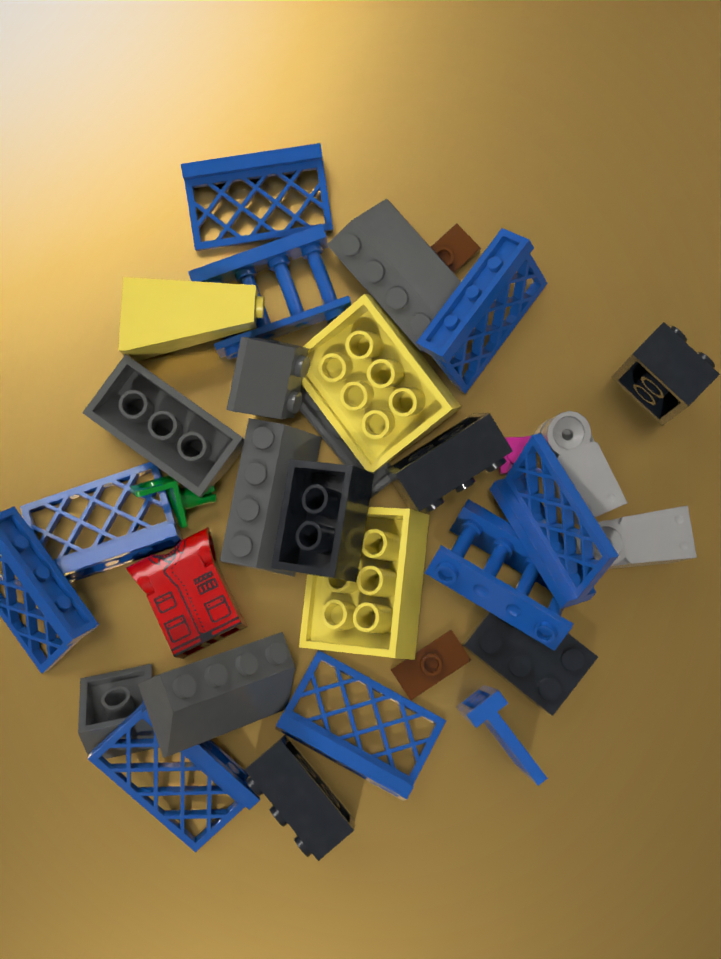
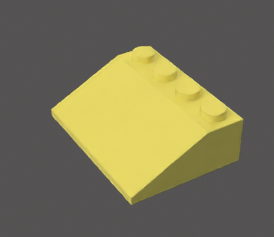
(374, 384)
(383, 606)

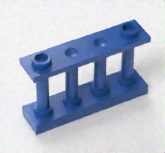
(277, 257)
(496, 537)

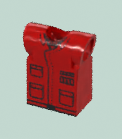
(189, 595)

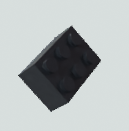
(666, 373)
(449, 462)
(323, 519)
(527, 664)
(300, 798)

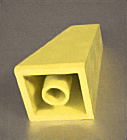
(178, 314)

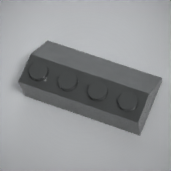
(396, 267)
(164, 426)
(260, 492)
(219, 693)

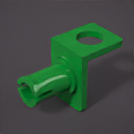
(179, 498)

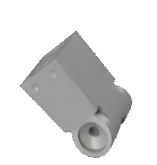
(583, 461)
(648, 538)

